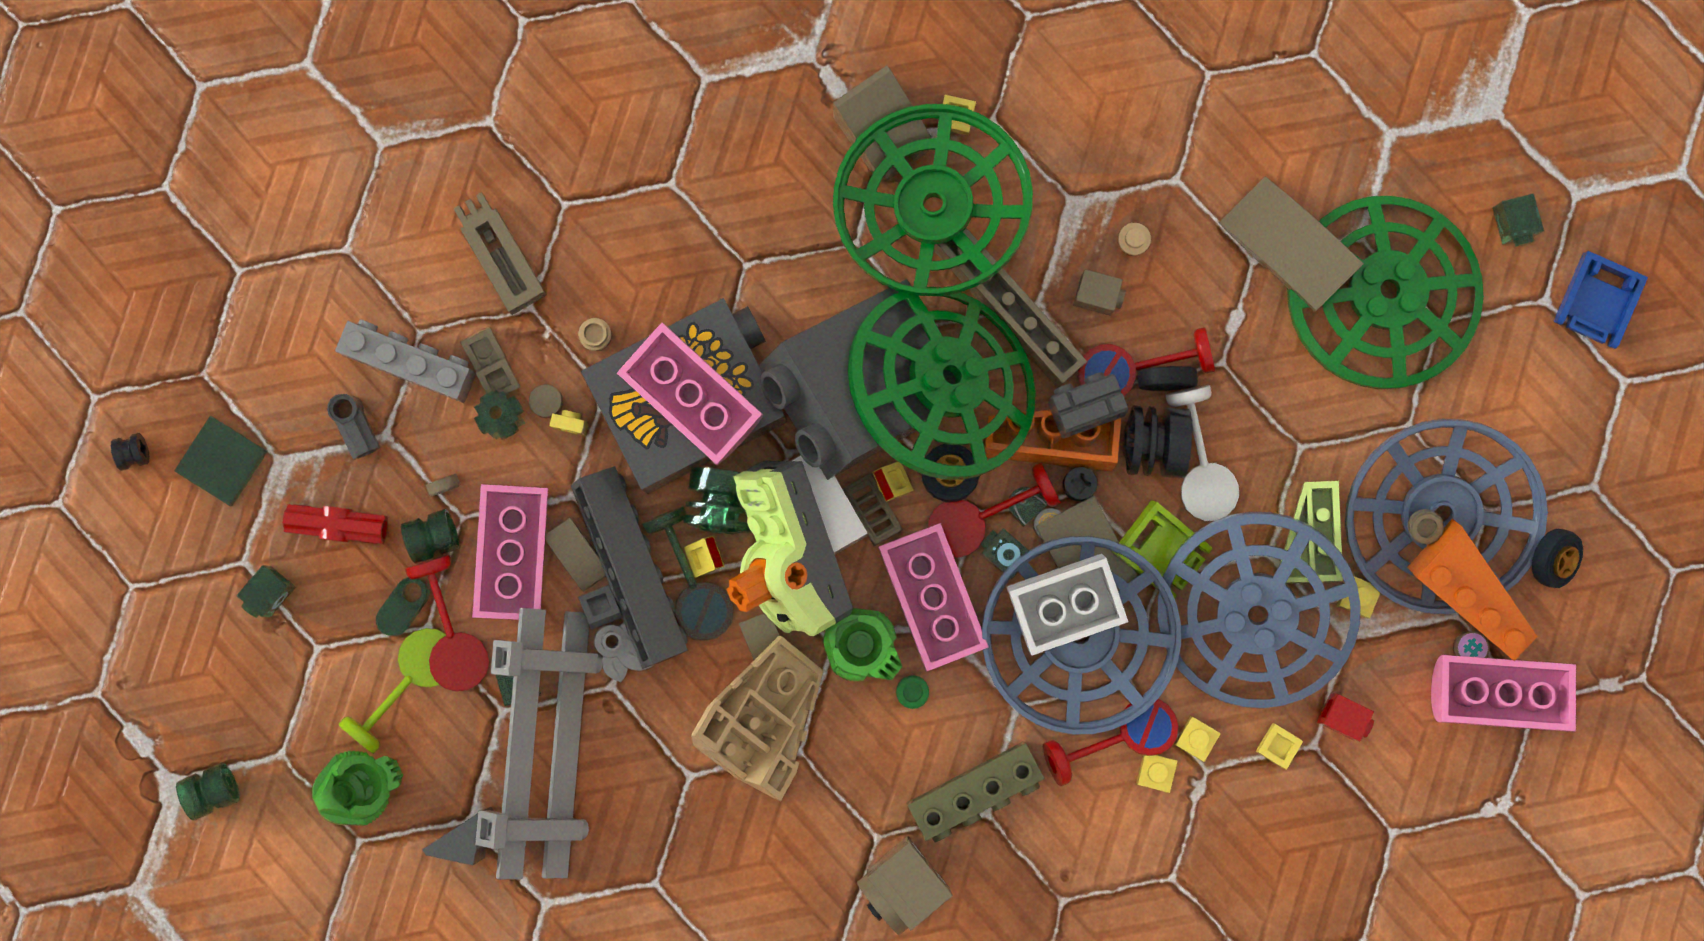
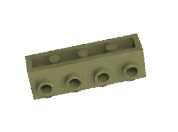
(975, 791)

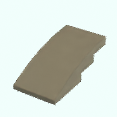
(1290, 243)

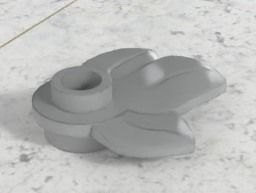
(619, 657)

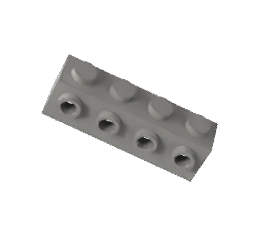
(406, 362)

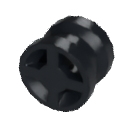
(130, 451)
(1073, 489)

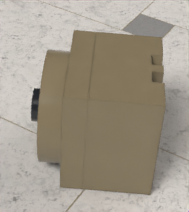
(903, 887)

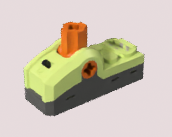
(792, 563)

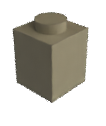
(1099, 293)

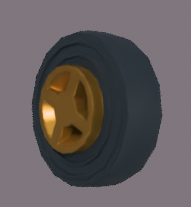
(950, 489)
(1557, 558)

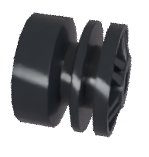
(1162, 442)

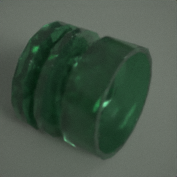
(719, 502)

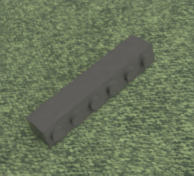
(629, 567)

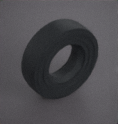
(1167, 378)

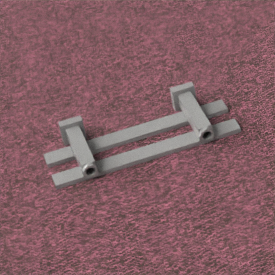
(525, 661)

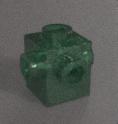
(507, 423)

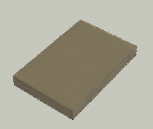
(1083, 520)

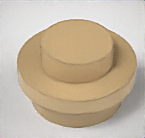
(1134, 239)
(594, 334)

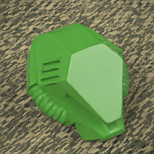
(862, 646)
(355, 788)

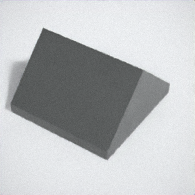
(459, 844)

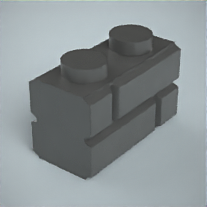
(1087, 405)

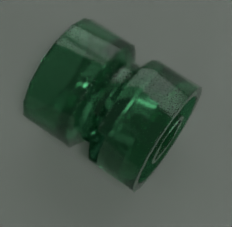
(427, 537)
(201, 793)

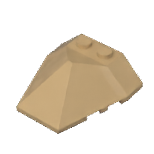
(761, 719)

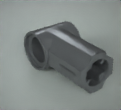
(355, 428)

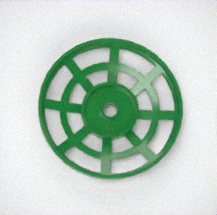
(930, 182)
(1407, 305)
(935, 392)

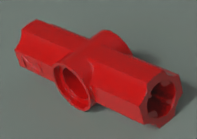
(335, 524)

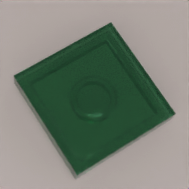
(221, 461)

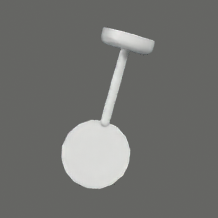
(1209, 488)

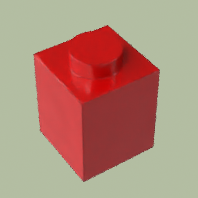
(1346, 717)

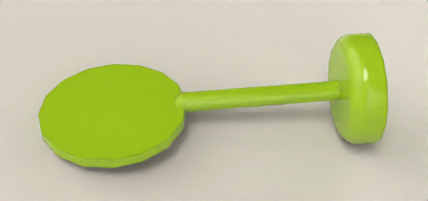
(414, 665)

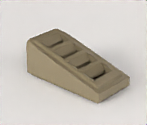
(887, 532)

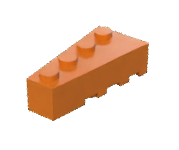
(1089, 449)
(1467, 584)

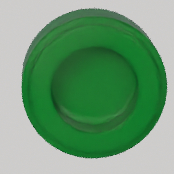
(912, 692)

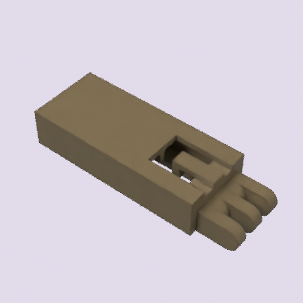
(504, 266)

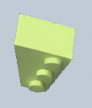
(1319, 508)

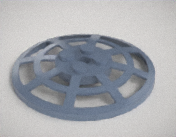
(1450, 491)
(1265, 591)
(1091, 653)

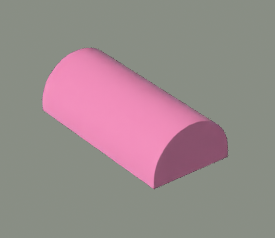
(690, 394)
(509, 550)
(933, 597)
(1504, 693)

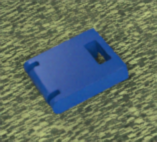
(1597, 306)

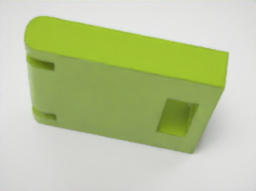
(1161, 542)

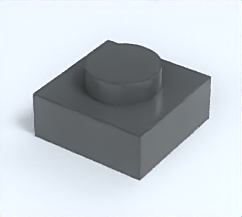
(600, 607)

